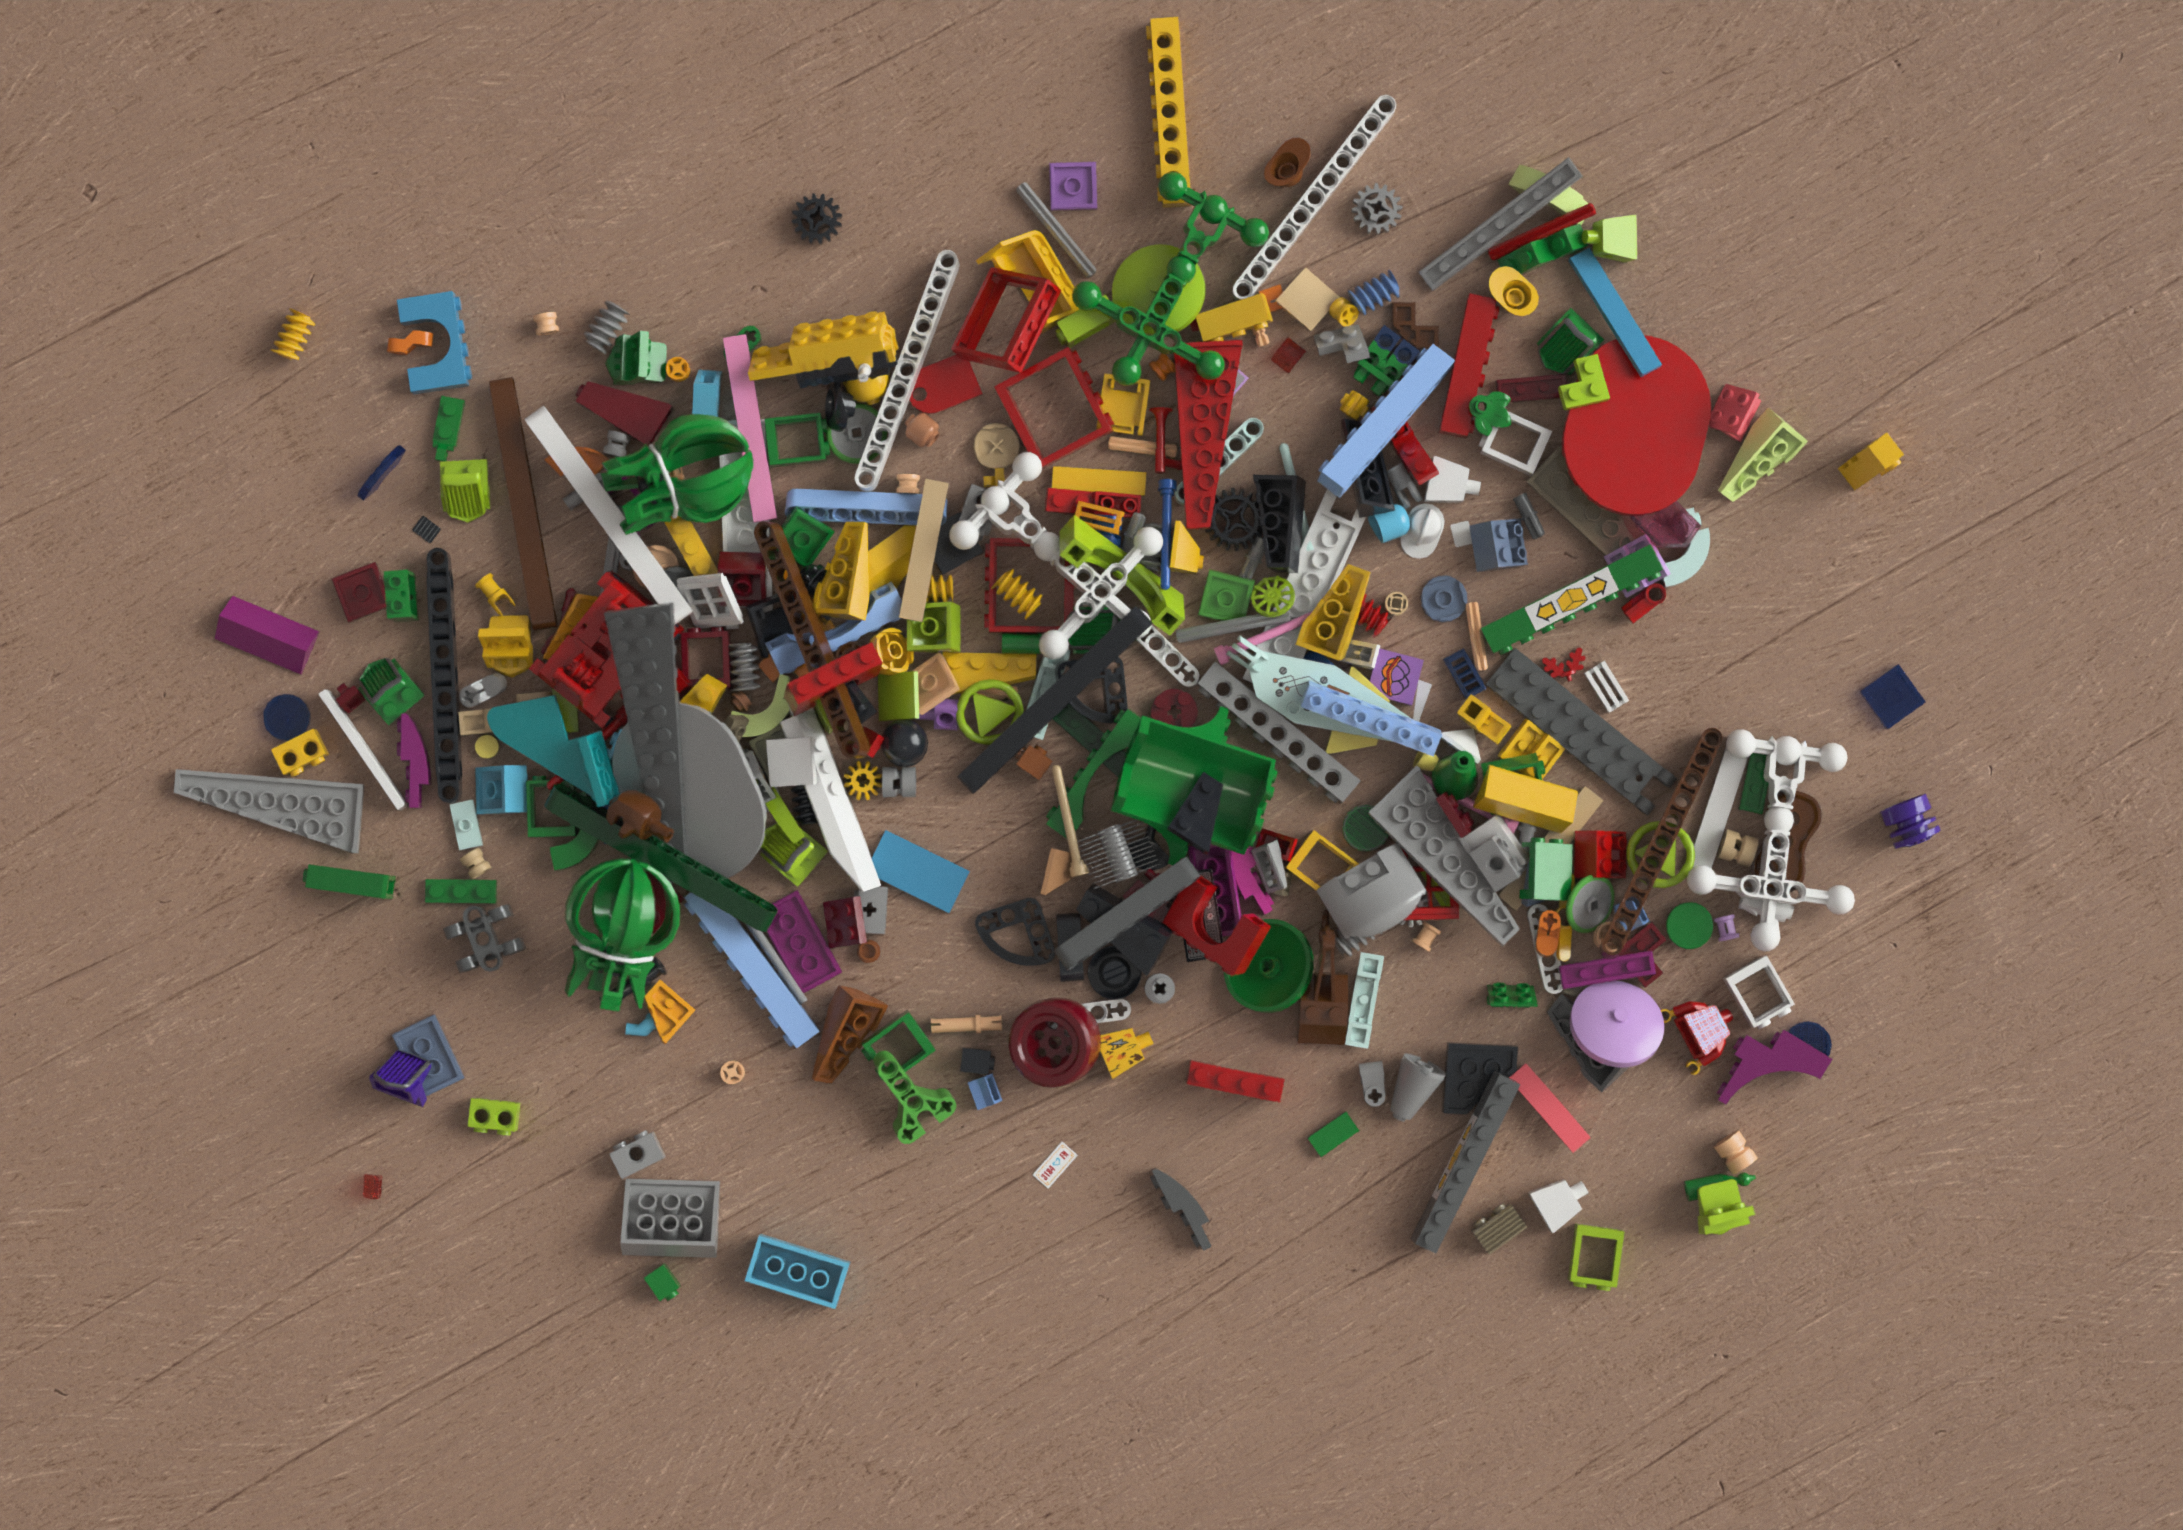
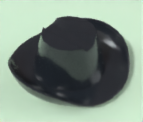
(838, 407)
(1113, 974)

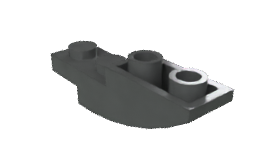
(1178, 1198)

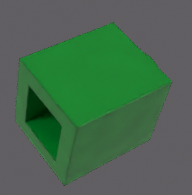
(663, 1283)

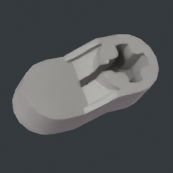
(492, 684)

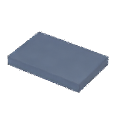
(429, 1042)

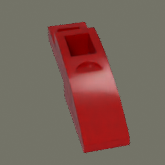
(1412, 454)
(1066, 501)

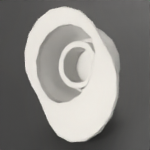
(1424, 531)

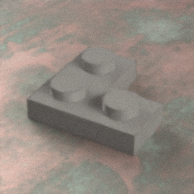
(1347, 339)

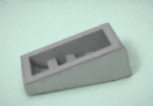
(1262, 856)

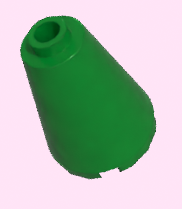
(1456, 775)

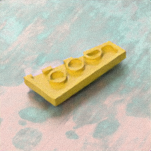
(975, 667)

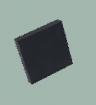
(947, 555)

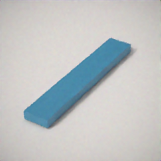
(1615, 312)

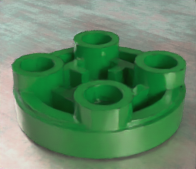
(1689, 925)

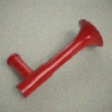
(1160, 453)

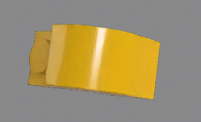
(1483, 720)

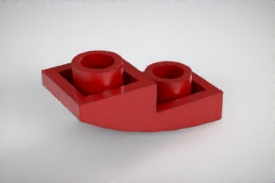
(874, 739)

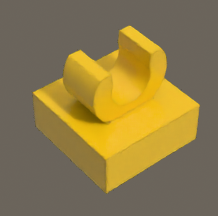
(990, 481)

